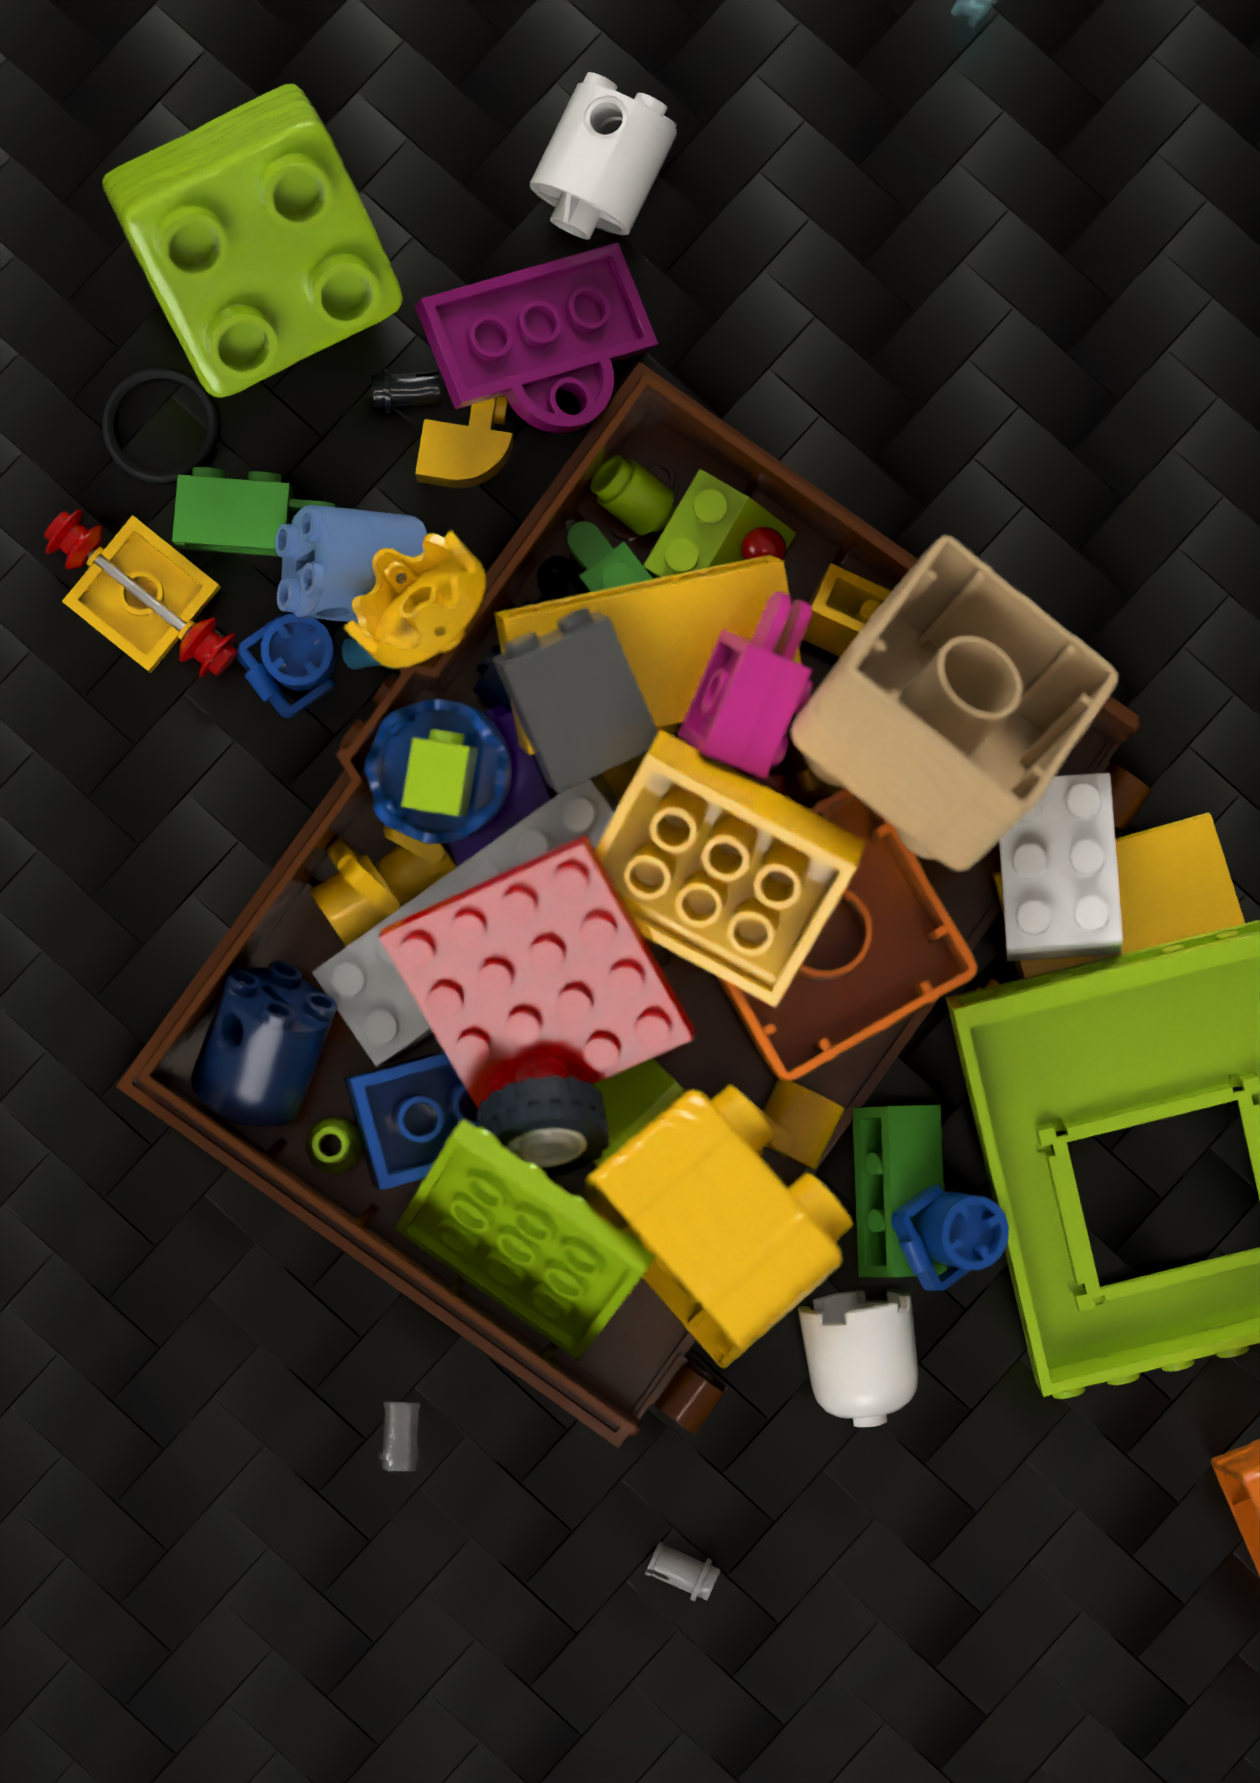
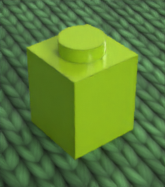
(440, 774)

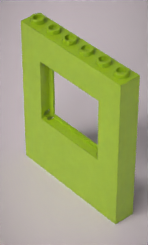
(1091, 1057)

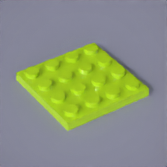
(523, 1240)

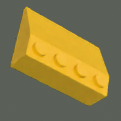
(724, 867)
(1169, 890)

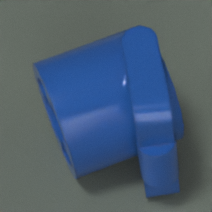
(297, 654)
(951, 1231)

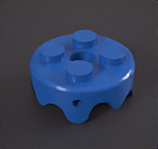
(389, 760)

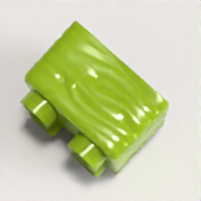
(254, 241)

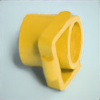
(355, 895)
(800, 1122)

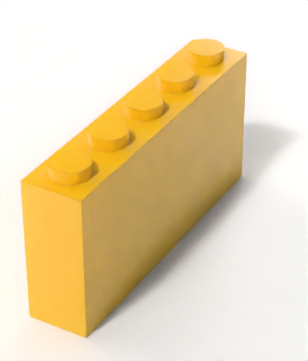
(665, 626)

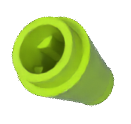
(350, 1149)

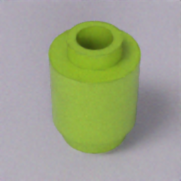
(633, 495)

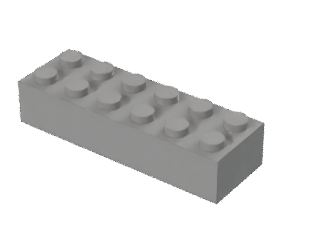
(364, 977)

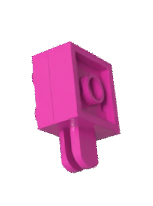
(752, 690)

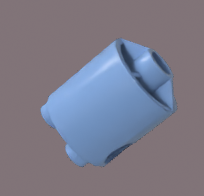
(331, 555)

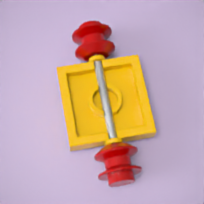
(141, 593)

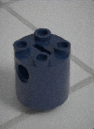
(262, 1045)

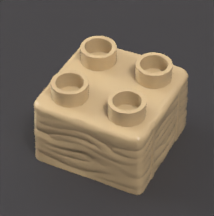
(953, 707)

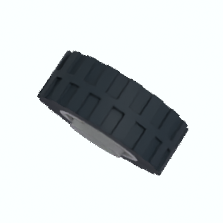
(548, 1122)

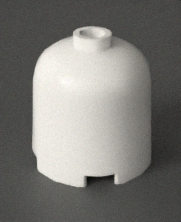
(861, 1354)

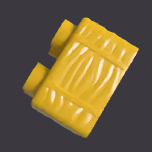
(722, 1225)

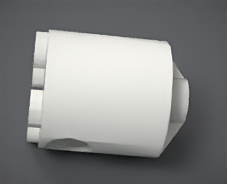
(603, 158)

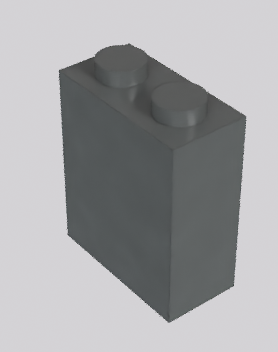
(576, 698)

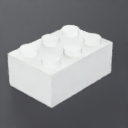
(1063, 874)

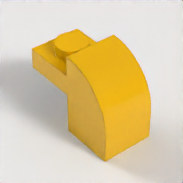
(465, 454)

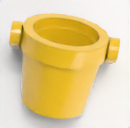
(413, 865)

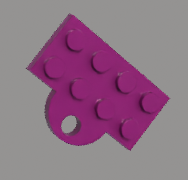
(540, 335)

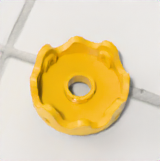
(423, 608)

